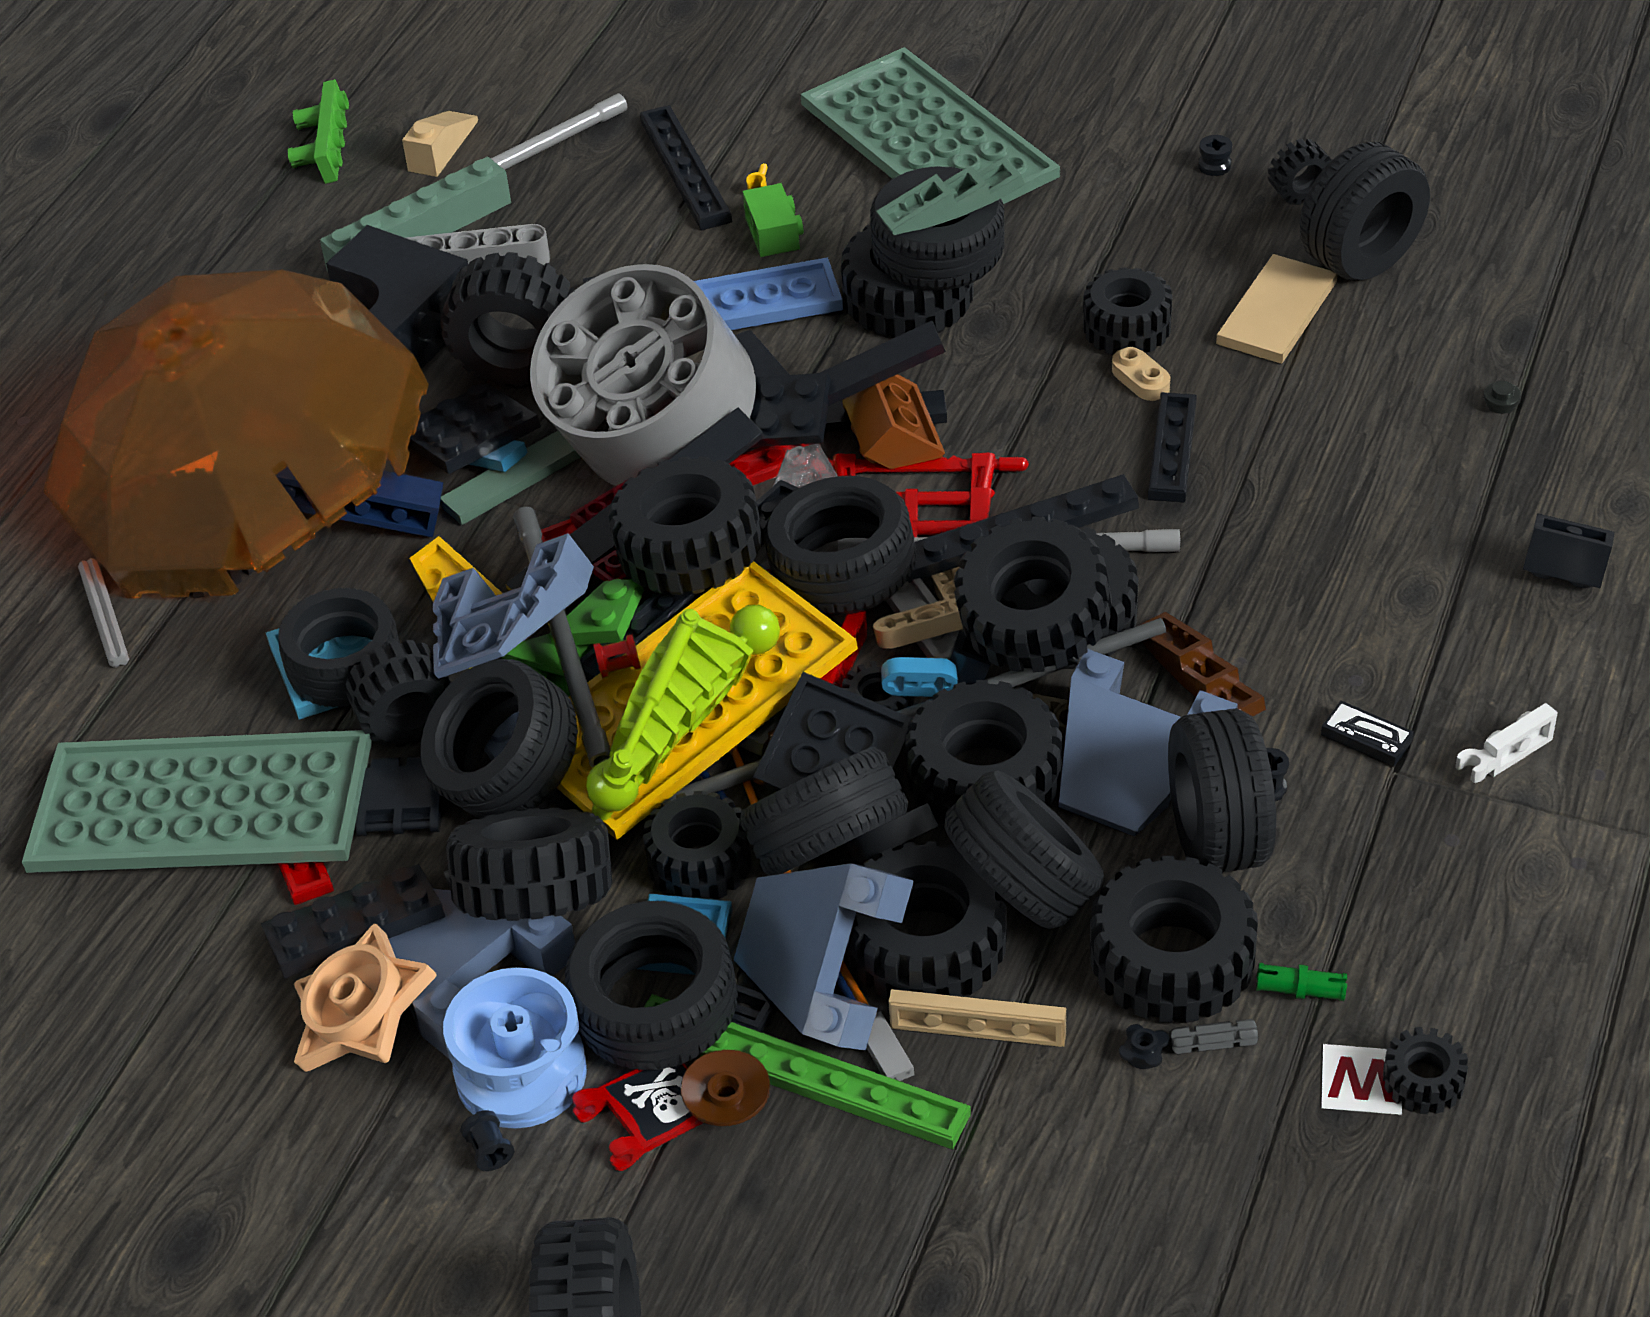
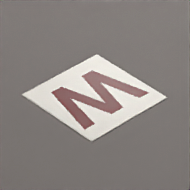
(1355, 1080)

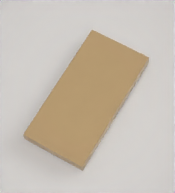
(1276, 308)

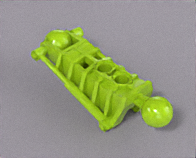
(674, 695)

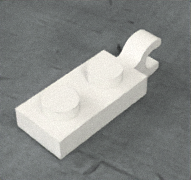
(1511, 744)

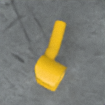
(758, 178)

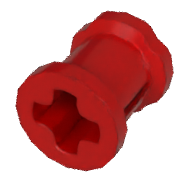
(610, 665)

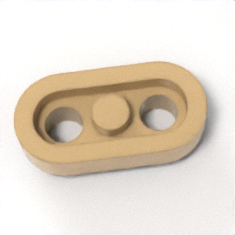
(1140, 373)

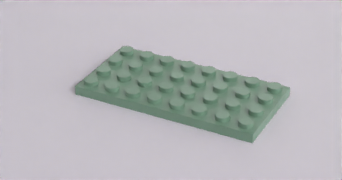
(915, 119)
(199, 802)

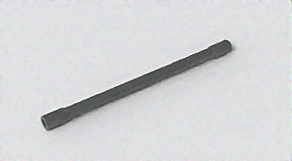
(593, 735)

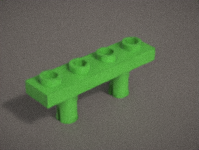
(331, 121)

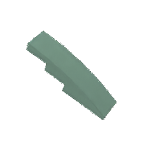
(941, 201)

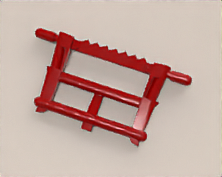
(979, 498)

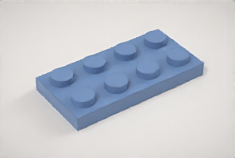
(774, 293)

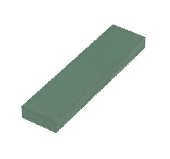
(496, 486)

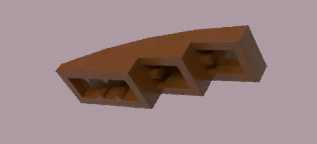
(1196, 667)

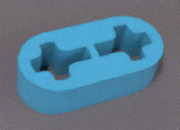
(918, 676)

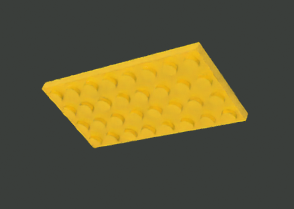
(805, 644)

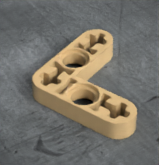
(922, 621)

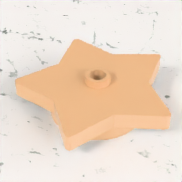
(357, 1001)

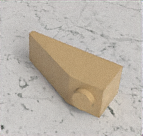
(435, 140)

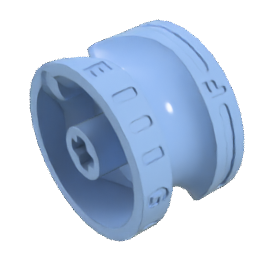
(515, 1046)

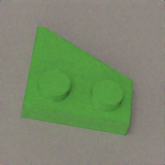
(605, 613)

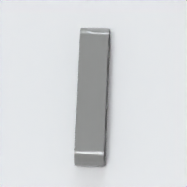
(520, 239)

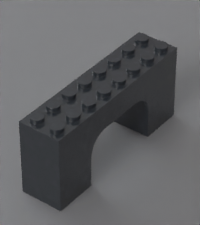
(400, 285)

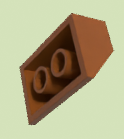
(893, 424)

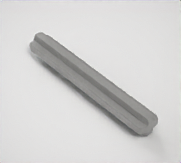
(103, 613)

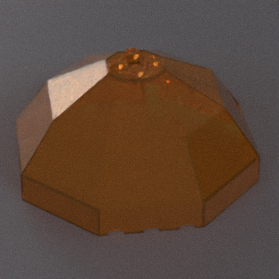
(200, 407)

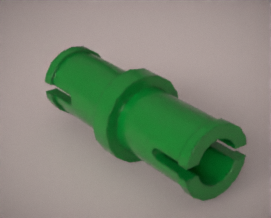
(1301, 981)

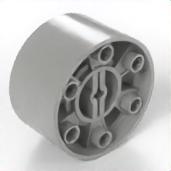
(623, 356)

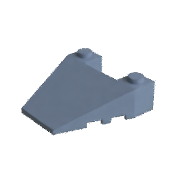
(481, 627)
(1117, 748)
(799, 939)
(468, 947)

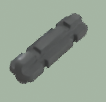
(1214, 1036)

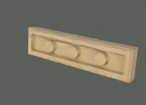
(977, 1018)

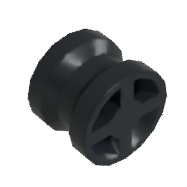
(1215, 155)

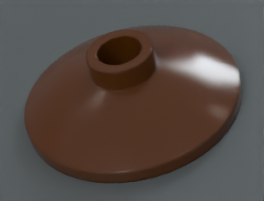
(723, 1074)

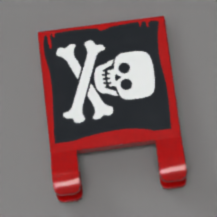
(647, 1107)

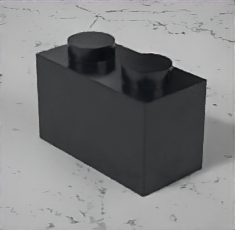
(1568, 551)

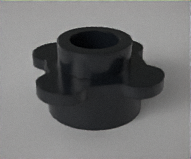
(1143, 1056)

